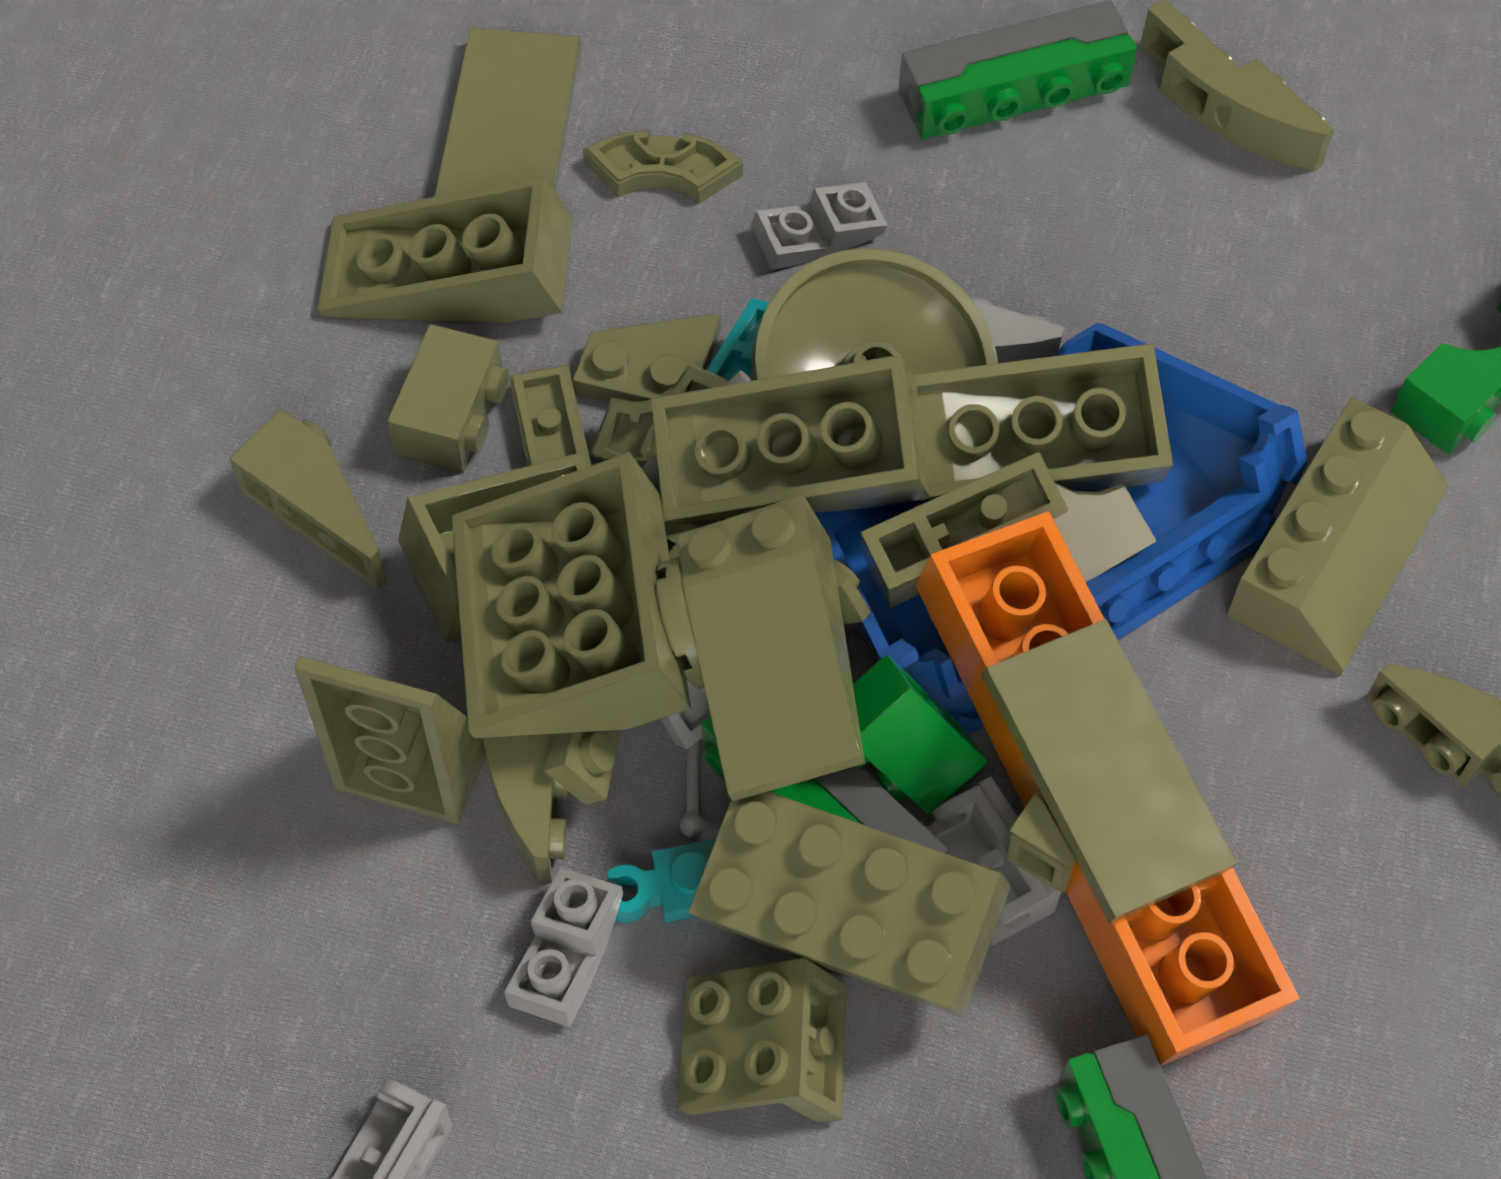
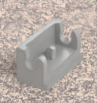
(977, 831)
(397, 1136)

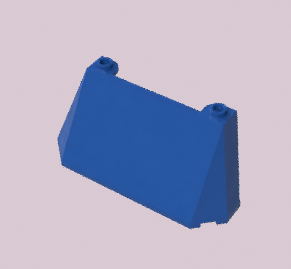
(1207, 515)

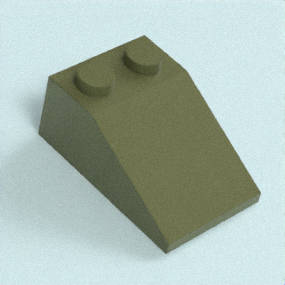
(428, 530)

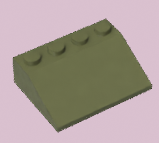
(566, 606)

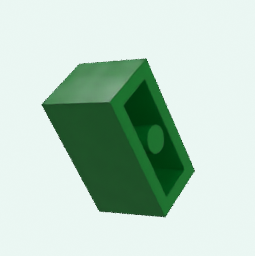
(912, 738)

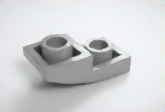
(830, 223)
(567, 946)

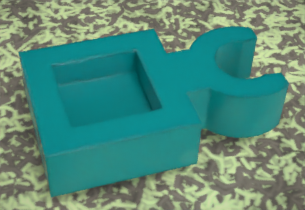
(669, 884)

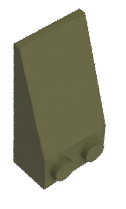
(452, 257)
(1085, 413)
(824, 433)
(771, 647)
(391, 740)

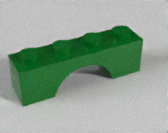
(1452, 395)

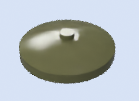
(870, 308)

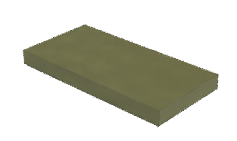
(509, 109)
(1108, 770)

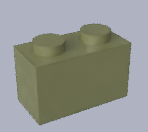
(447, 398)

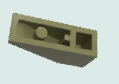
(298, 480)
(902, 545)

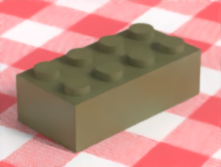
(852, 899)

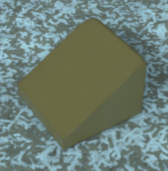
(1039, 846)

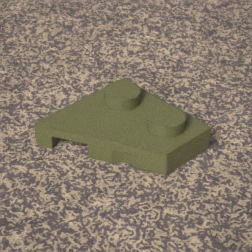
(644, 358)

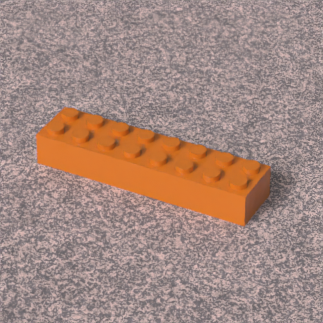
(1180, 966)

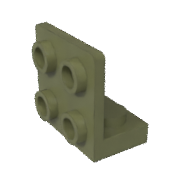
(764, 1040)

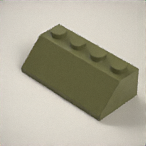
(1341, 538)

